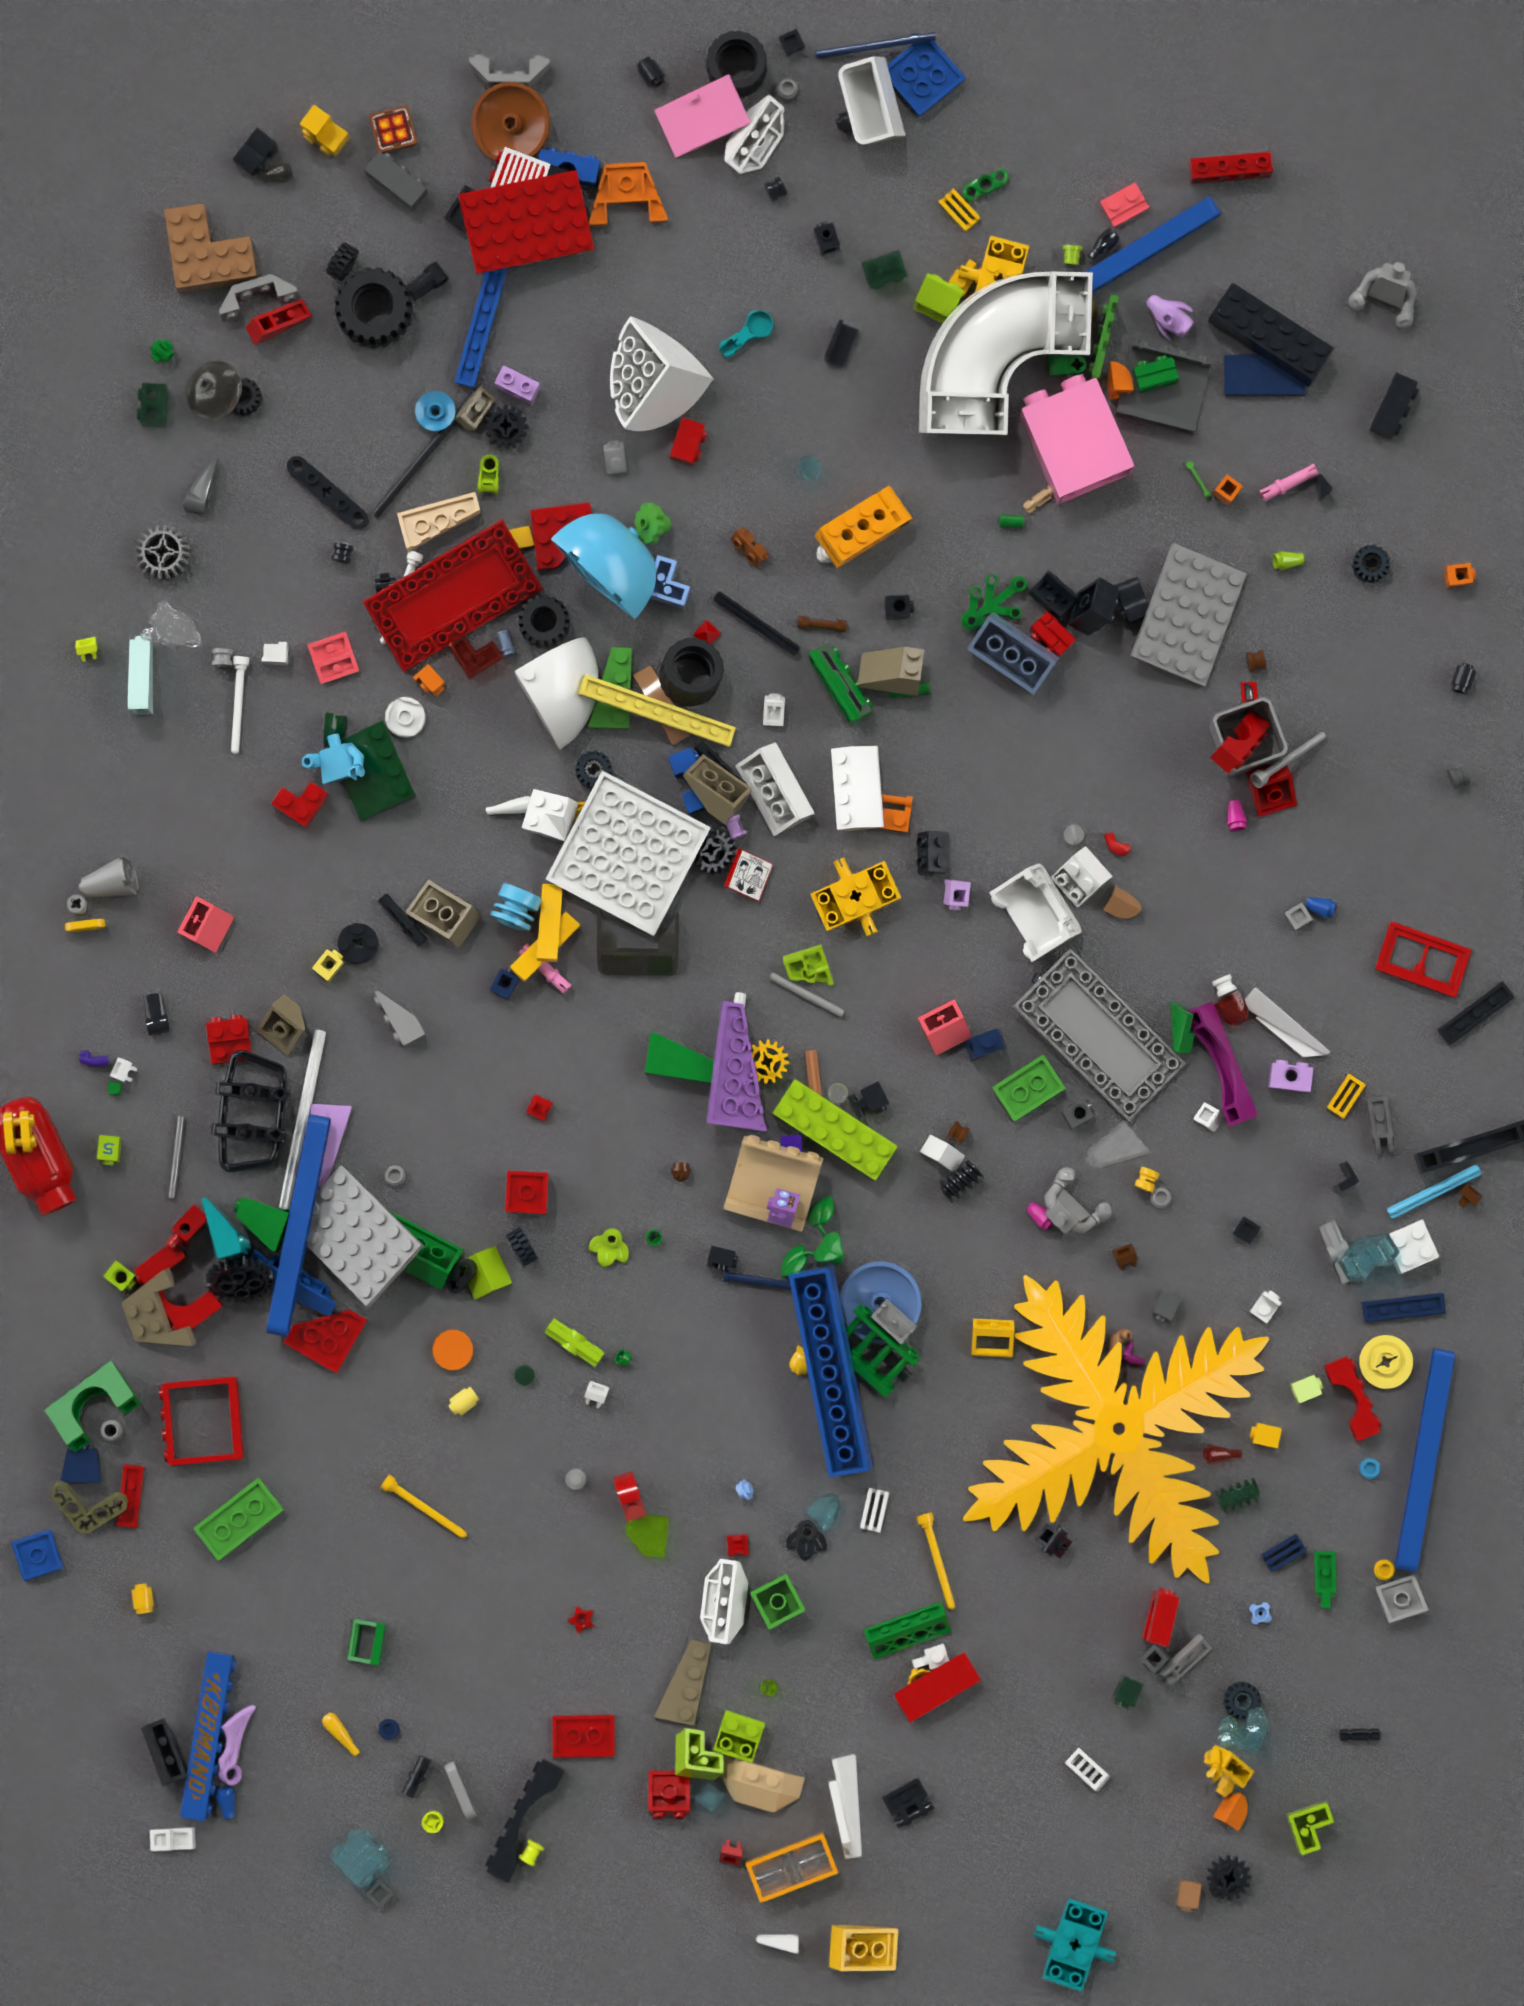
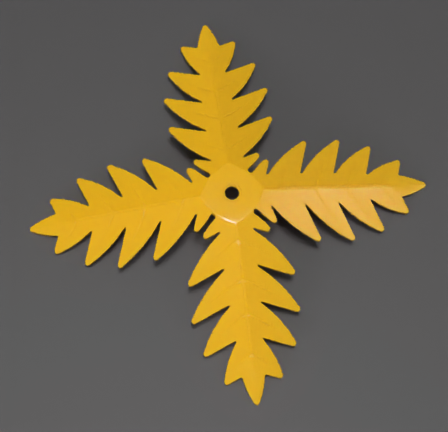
(1078, 1452)

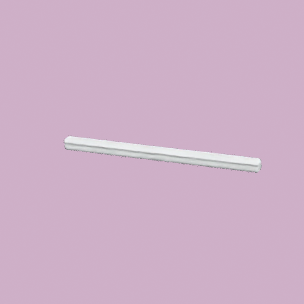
(302, 1119)

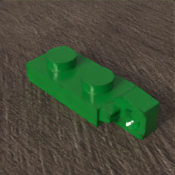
(1325, 1576)

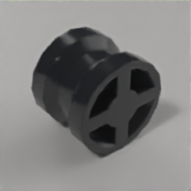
(775, 189)
(342, 553)

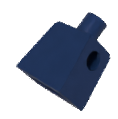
(985, 1044)
(82, 1466)

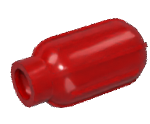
(45, 1172)

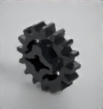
(514, 427)
(715, 852)
(1225, 1887)

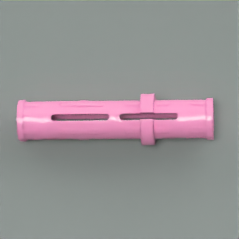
(1289, 482)
(551, 974)

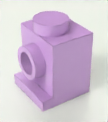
(962, 890)

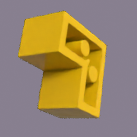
(320, 129)

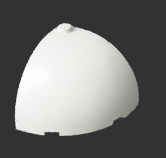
(653, 377)
(554, 685)

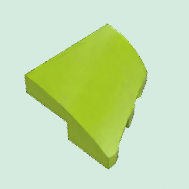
(808, 965)

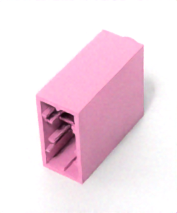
(1075, 438)

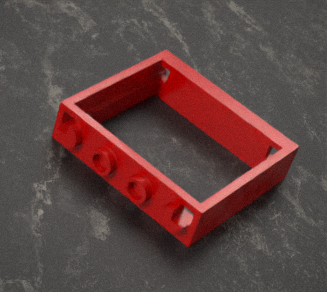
(236, 1424)

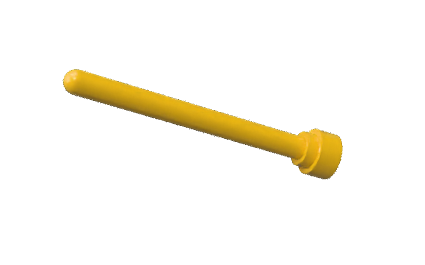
(391, 1485)
(926, 1521)

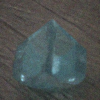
(825, 1510)

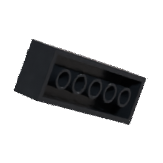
(1270, 334)

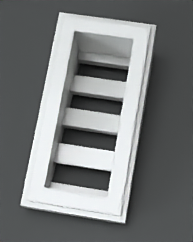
(1073, 1758)
(783, 1942)

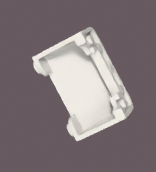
(1037, 911)

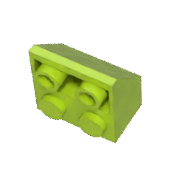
(937, 298)
(739, 1736)

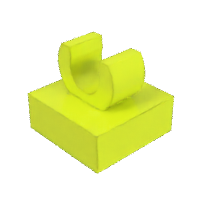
(86, 646)

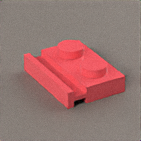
(1124, 205)

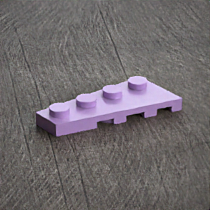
(339, 1117)

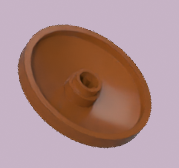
(511, 118)

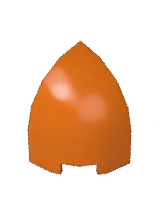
(1119, 380)
(1232, 1810)

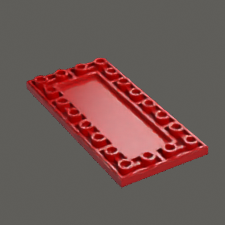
(452, 595)

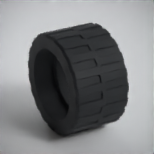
(744, 41)
(695, 650)

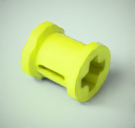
(531, 1852)

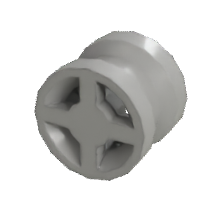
(222, 657)

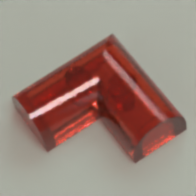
(474, 661)

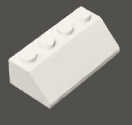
(857, 788)
(774, 789)

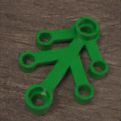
(991, 604)

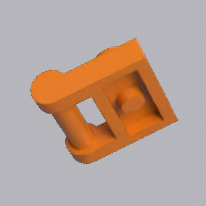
(895, 819)

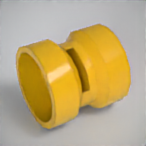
(1149, 1175)

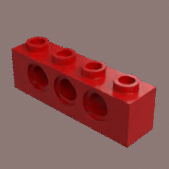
(1230, 167)

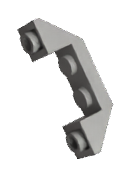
(537, 68)
(230, 306)

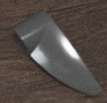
(200, 492)

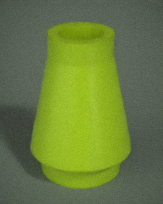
(1286, 560)

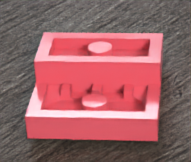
(333, 657)

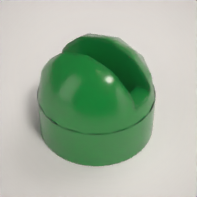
(656, 1240)
(623, 1357)

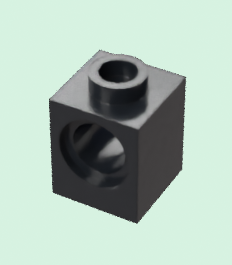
(891, 613)

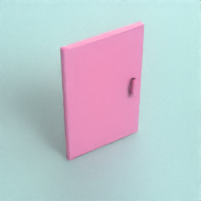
(697, 121)

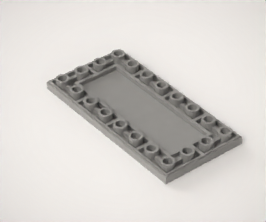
(1099, 1034)

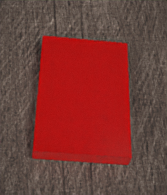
(583, 1736)

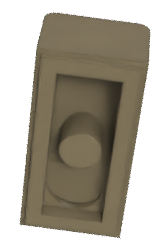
(475, 409)

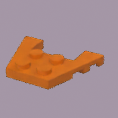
(624, 185)

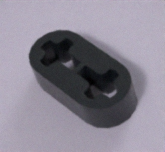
(464, 1278)

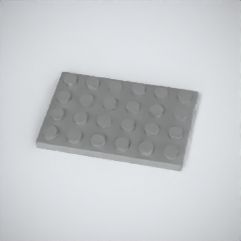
(1188, 615)
(359, 1236)

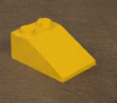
(863, 1948)

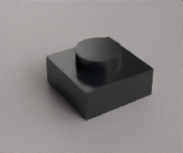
(791, 42)
(1246, 1230)

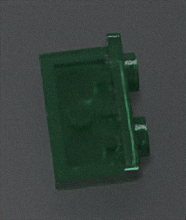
(884, 269)

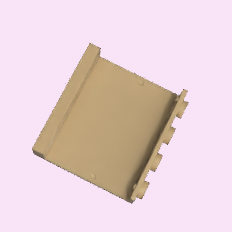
(769, 1166)

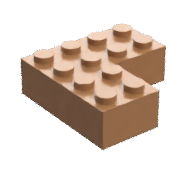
(198, 260)

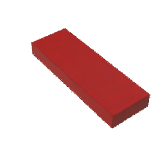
(132, 1487)

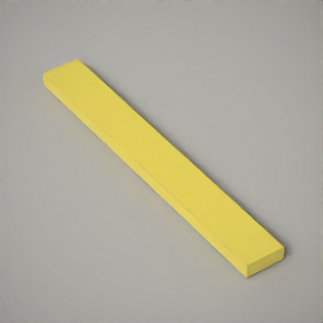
(656, 710)

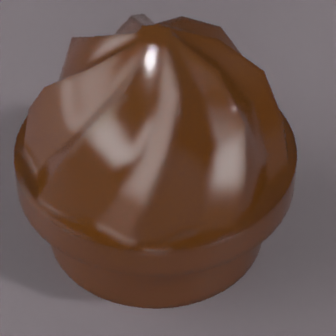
(681, 1171)

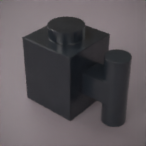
(873, 1098)

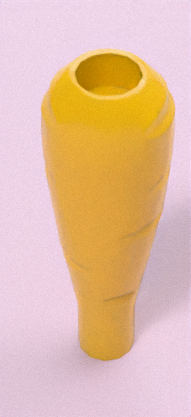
(339, 1732)

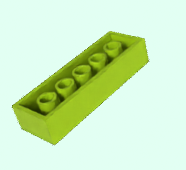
(835, 1129)

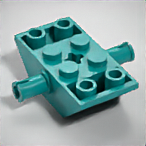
(1071, 1965)

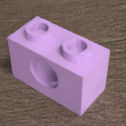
(517, 385)
(1278, 1079)

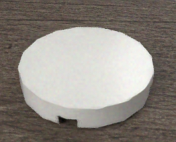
(405, 717)

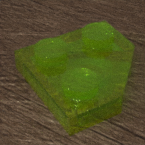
(649, 1534)

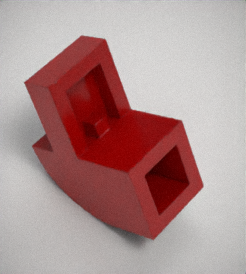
(629, 1496)

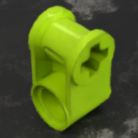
(488, 479)

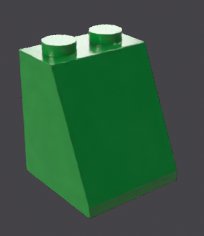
(264, 1221)

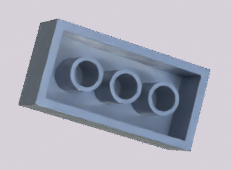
(1013, 653)

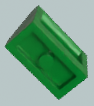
(377, 1645)

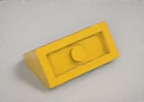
(994, 1328)

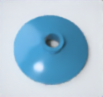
(430, 402)

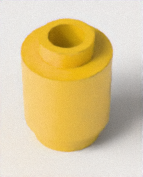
(142, 1598)

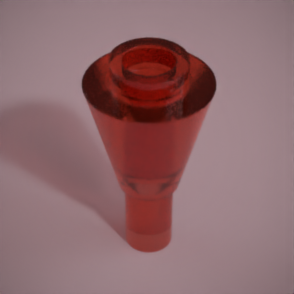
(1215, 1453)

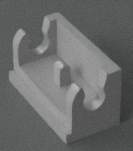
(894, 1321)

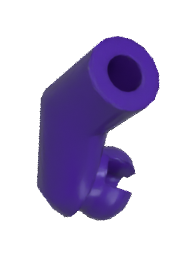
(93, 1061)

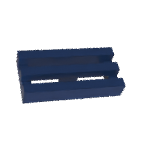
(1298, 1544)

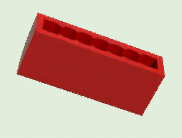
(937, 1687)

